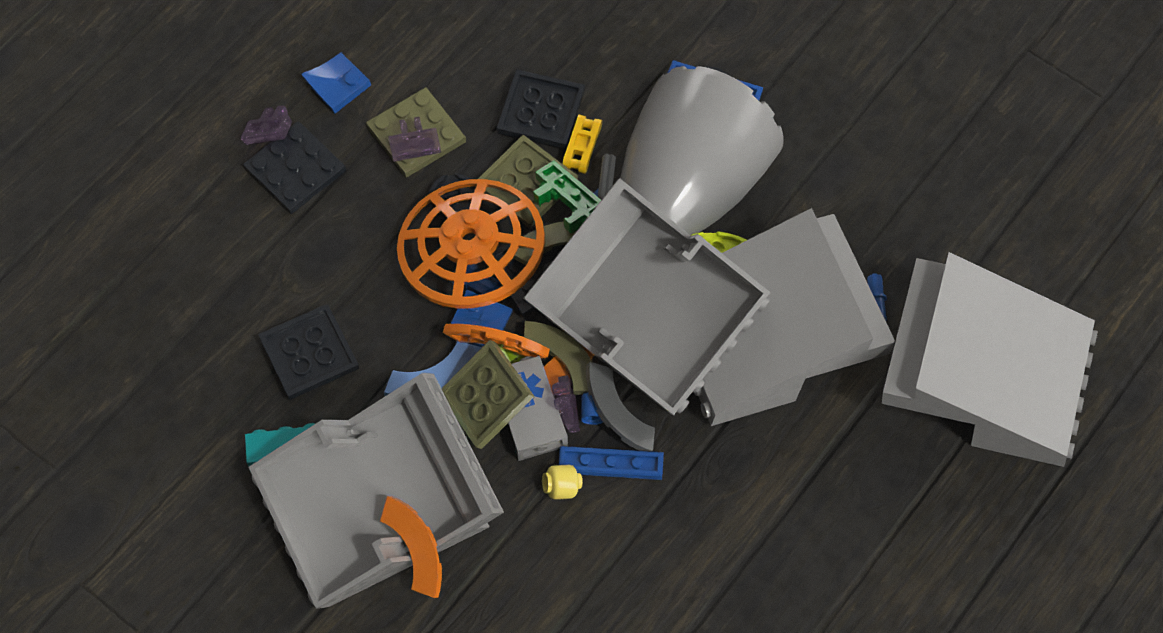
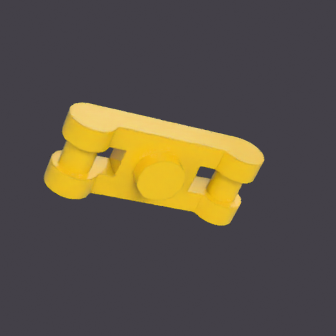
(582, 143)

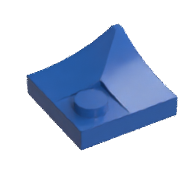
(337, 82)
(490, 316)

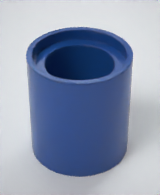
(588, 410)

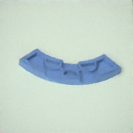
(443, 371)

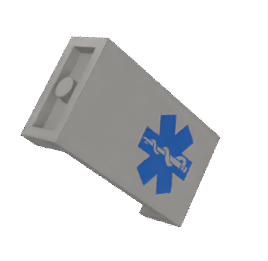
(538, 424)

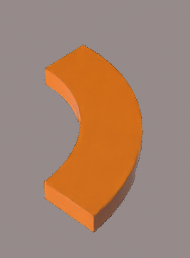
(479, 334)
(420, 542)

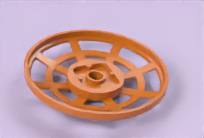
(474, 250)

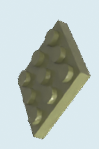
(431, 116)
(518, 170)
(486, 394)

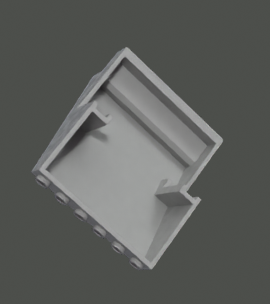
(647, 297)
(813, 324)
(992, 359)
(336, 477)

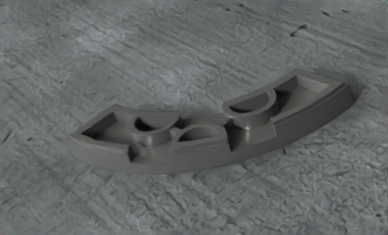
(613, 412)

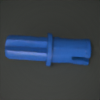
(876, 286)

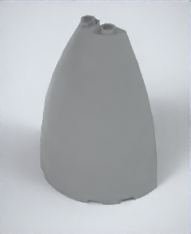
(700, 146)

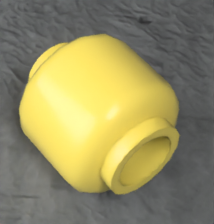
(561, 482)

